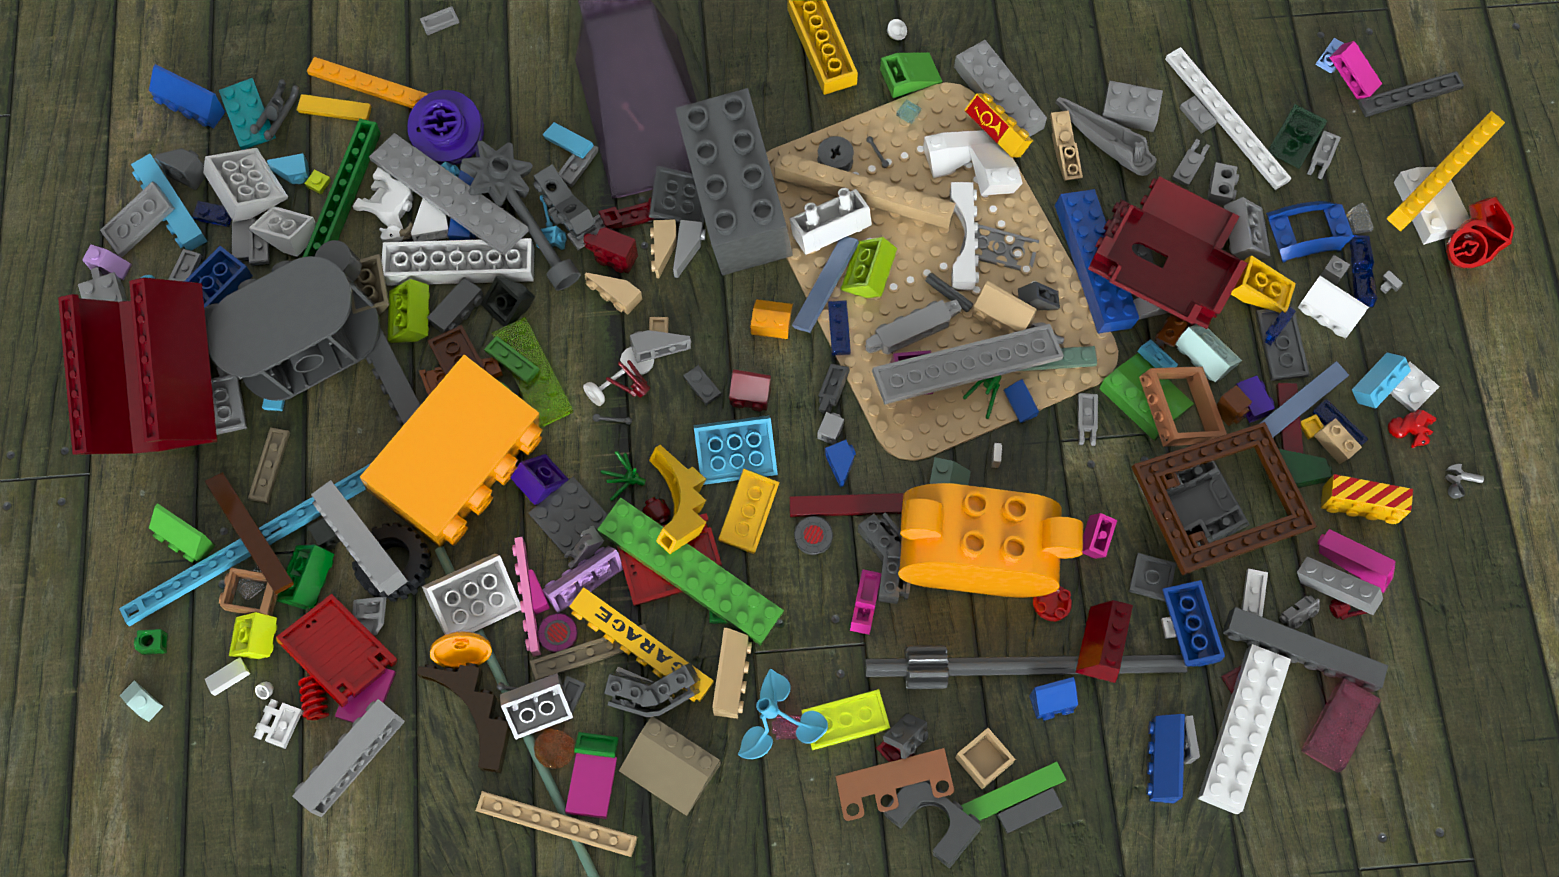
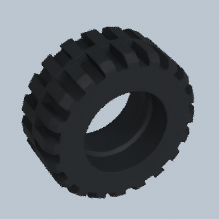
(418, 563)

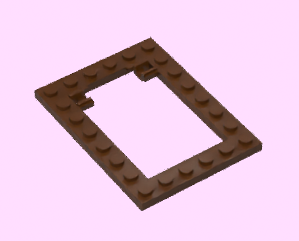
(1184, 548)

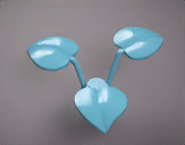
(777, 688)

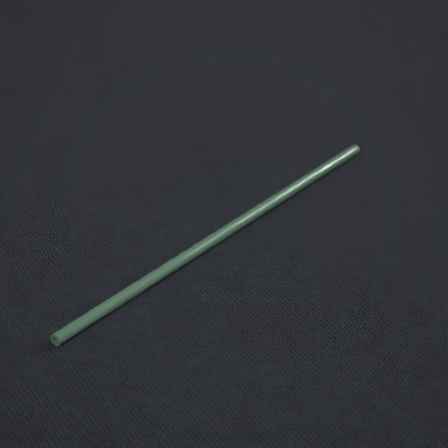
(529, 739)

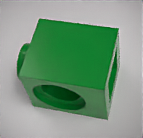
(159, 643)

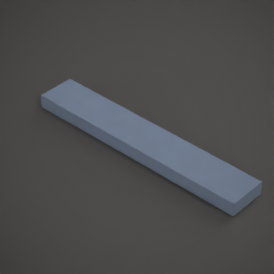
(825, 284)
(1305, 398)

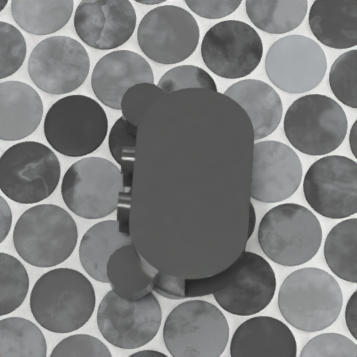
(294, 324)

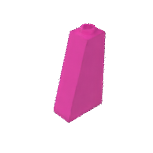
(1357, 559)

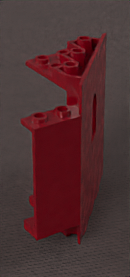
(1191, 236)

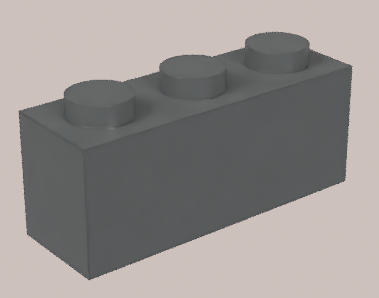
(456, 306)

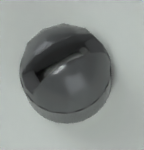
(1456, 490)

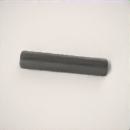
(948, 291)

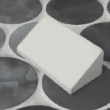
(227, 676)

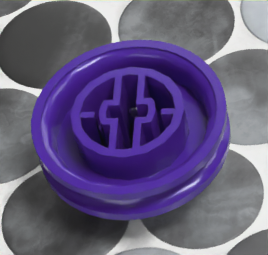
(448, 126)

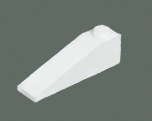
(951, 151)

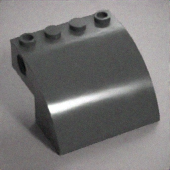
(1206, 503)

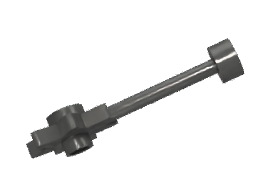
(502, 178)

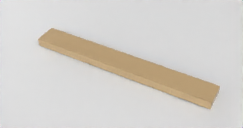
(556, 824)

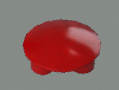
(1053, 605)

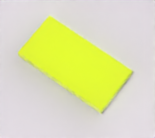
(851, 718)

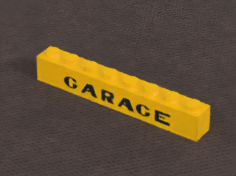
(633, 639)

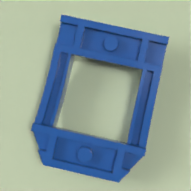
(1285, 237)

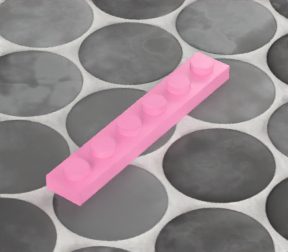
(530, 623)

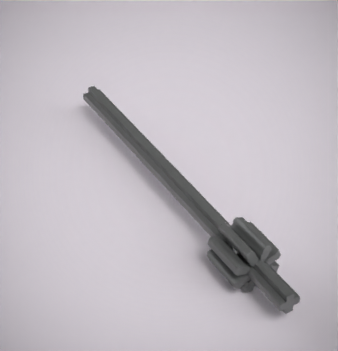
(930, 667)

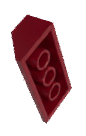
(1104, 640)

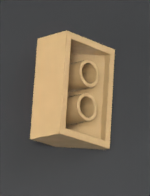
(1003, 310)

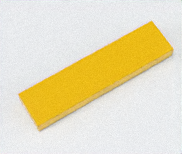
(333, 108)

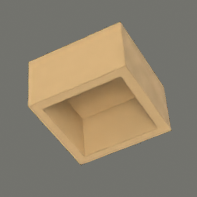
(985, 758)

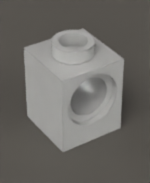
(1335, 270)
(830, 428)

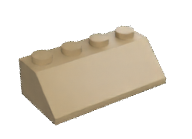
(731, 674)

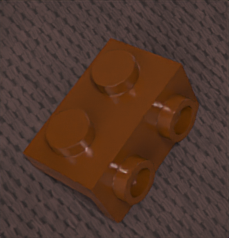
(1171, 332)

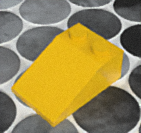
(1263, 286)

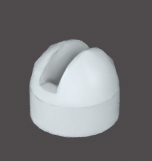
(264, 690)

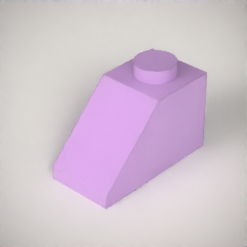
(106, 261)

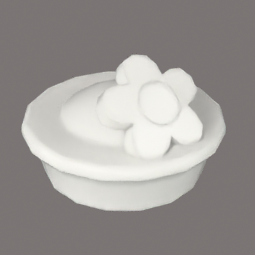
(897, 29)

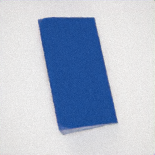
(1021, 401)

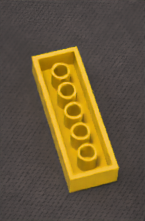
(823, 44)

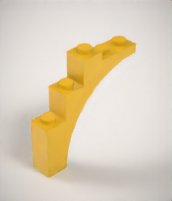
(685, 490)

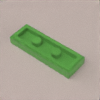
(512, 360)

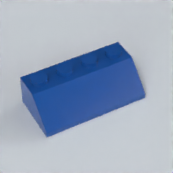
(185, 97)
(1193, 624)
(1166, 758)

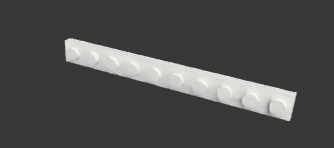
(1228, 118)

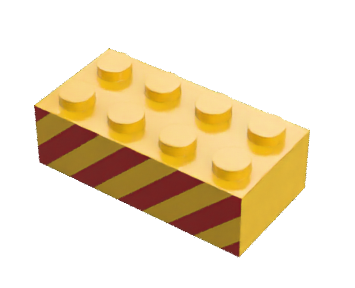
(1366, 499)

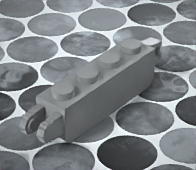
(913, 327)

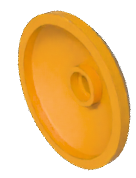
(460, 648)

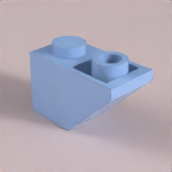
(1324, 61)

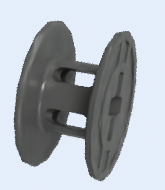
(836, 145)

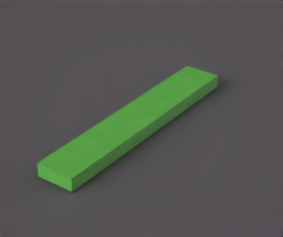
(1015, 792)

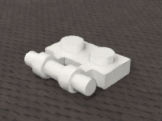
(283, 725)

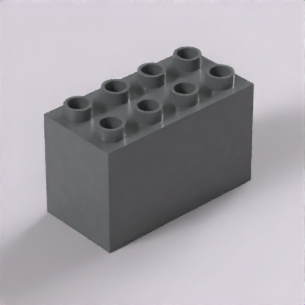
(734, 181)

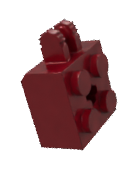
(612, 249)

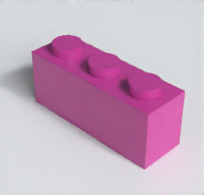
(1355, 70)

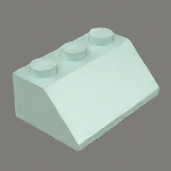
(1207, 351)

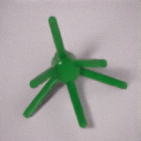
(630, 477)

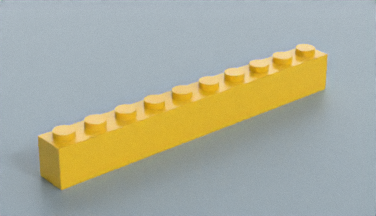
(1445, 171)

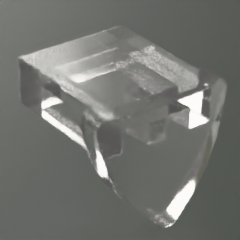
(1360, 219)

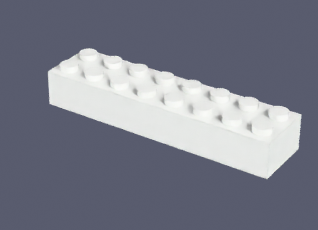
(454, 259)
(1244, 729)

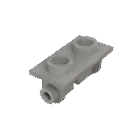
(1307, 607)

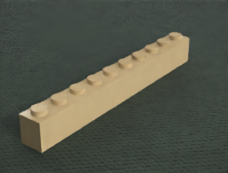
(874, 192)

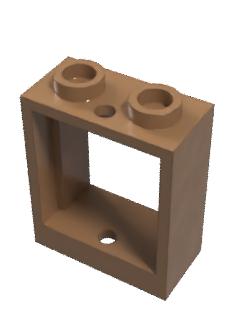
(231, 582)

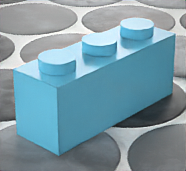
(1381, 380)

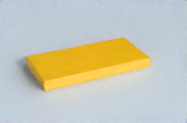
(748, 511)

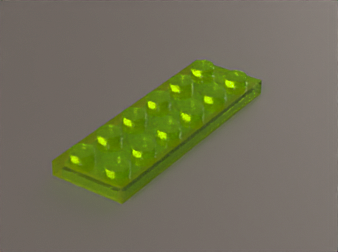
(544, 390)

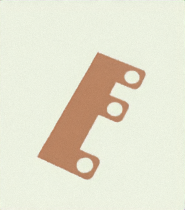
(888, 776)

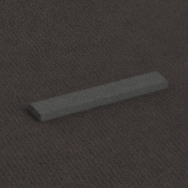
(1410, 94)

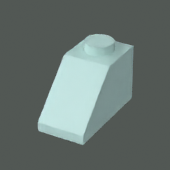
(141, 701)

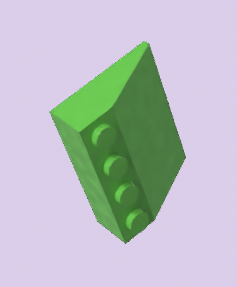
(1126, 391)

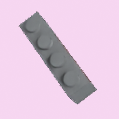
(1340, 585)

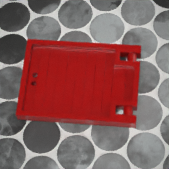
(649, 586)
(336, 649)

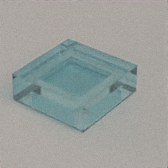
(908, 111)

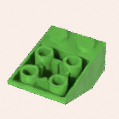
(909, 72)

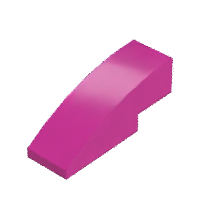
(865, 602)

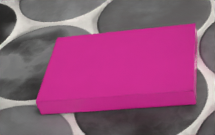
(357, 706)
(591, 786)

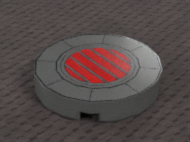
(813, 535)

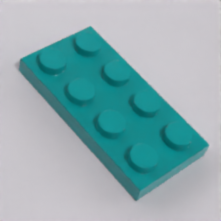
(244, 109)

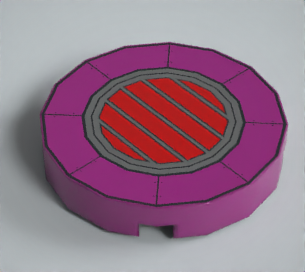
(557, 632)

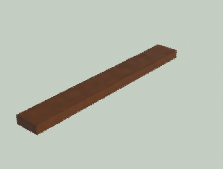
(249, 533)

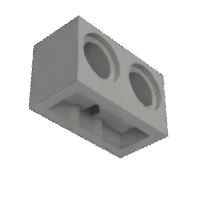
(1221, 184)

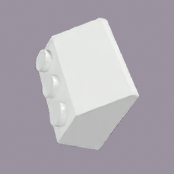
(1332, 307)

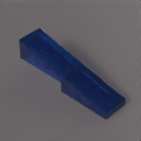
(1362, 272)

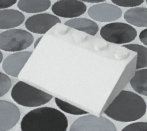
(243, 183)
(1441, 214)
(473, 596)

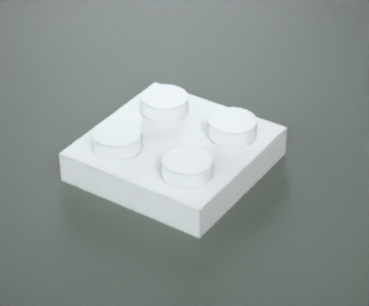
(1414, 389)

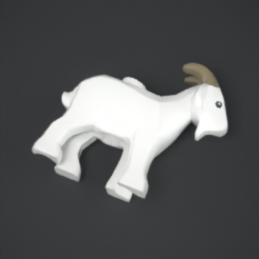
(391, 207)

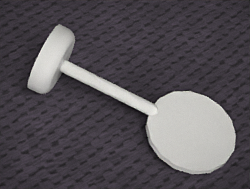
(595, 393)

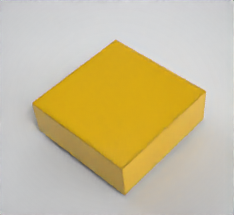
(1311, 426)

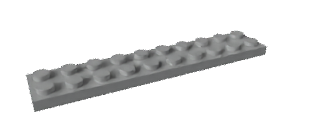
(449, 194)
(967, 363)

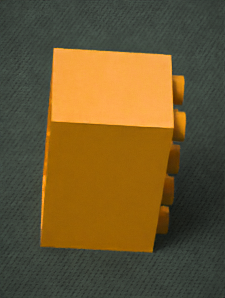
(453, 453)

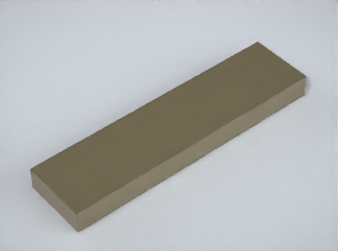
(269, 465)

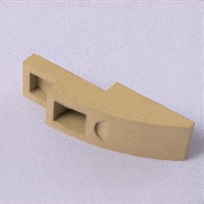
(1065, 147)

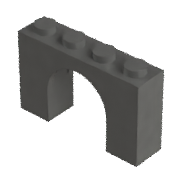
(962, 827)

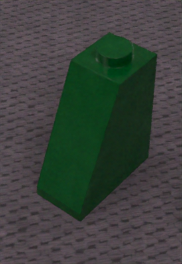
(1307, 469)

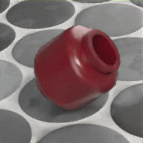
(657, 510)

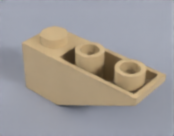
(665, 241)
(618, 291)

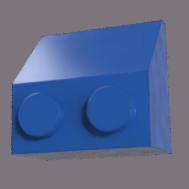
(1054, 698)

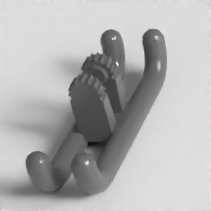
(275, 110)

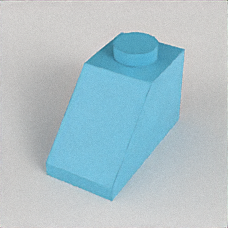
(291, 168)

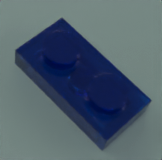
(211, 214)
(1282, 320)

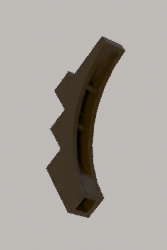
(492, 732)

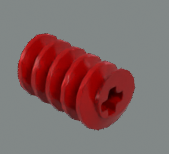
(312, 699)

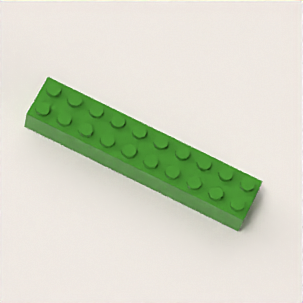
(691, 573)

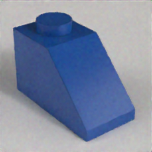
(840, 458)

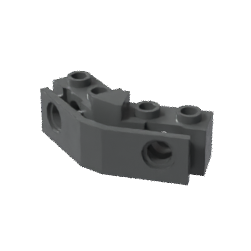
(563, 204)
(889, 552)
(651, 693)

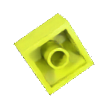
(253, 636)

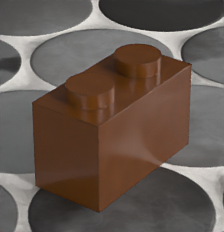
(1233, 406)

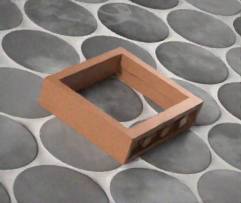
(1202, 397)

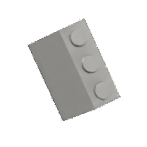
(1249, 232)
(536, 706)

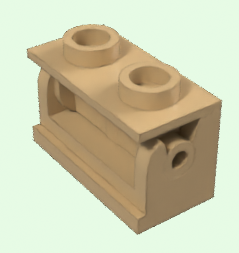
(1337, 441)

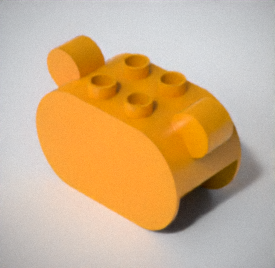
(985, 540)

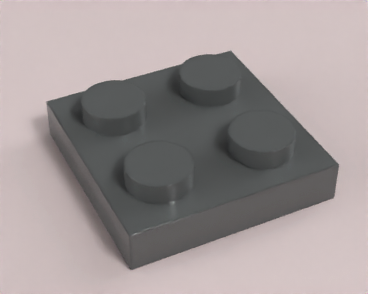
(1151, 576)

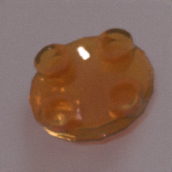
(554, 748)

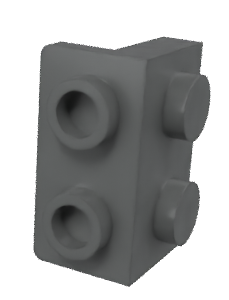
(907, 734)

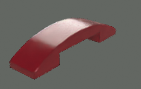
(627, 216)

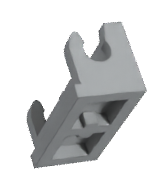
(585, 547)

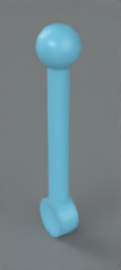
(548, 223)

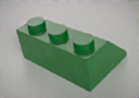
(308, 572)

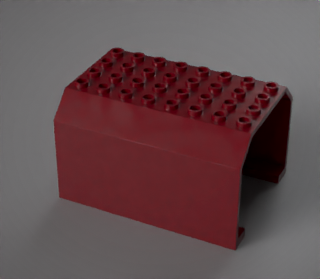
(138, 369)

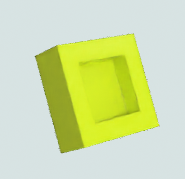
(317, 181)

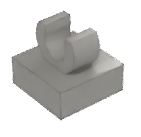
(1391, 281)

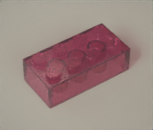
(1341, 725)

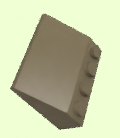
(669, 765)

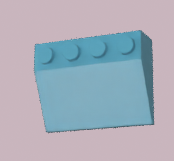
(733, 446)

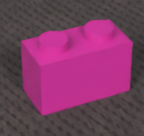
(1098, 535)

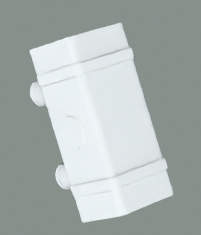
(830, 220)

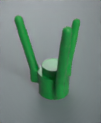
(991, 384)

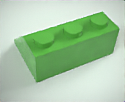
(179, 535)

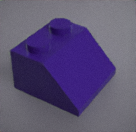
(538, 478)

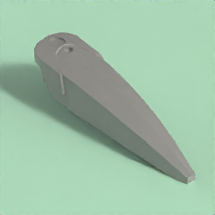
(1115, 140)

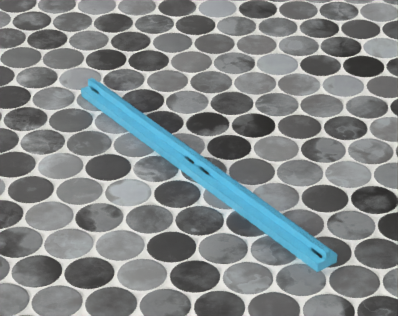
(232, 554)

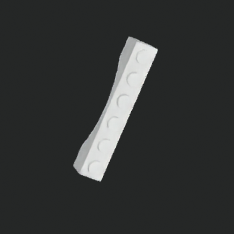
(963, 270)

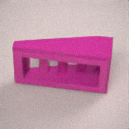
(538, 598)

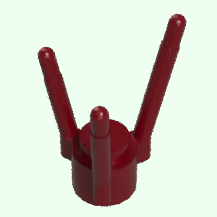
(639, 385)
(1340, 610)

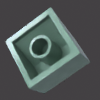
(949, 472)

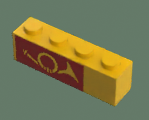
(998, 125)

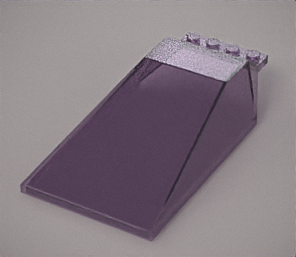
(631, 86)

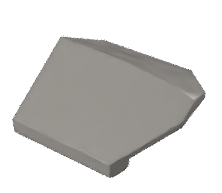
(370, 613)

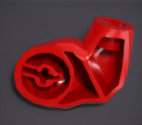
(1481, 236)

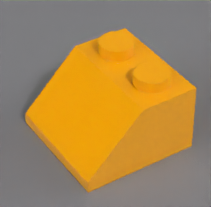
(771, 319)

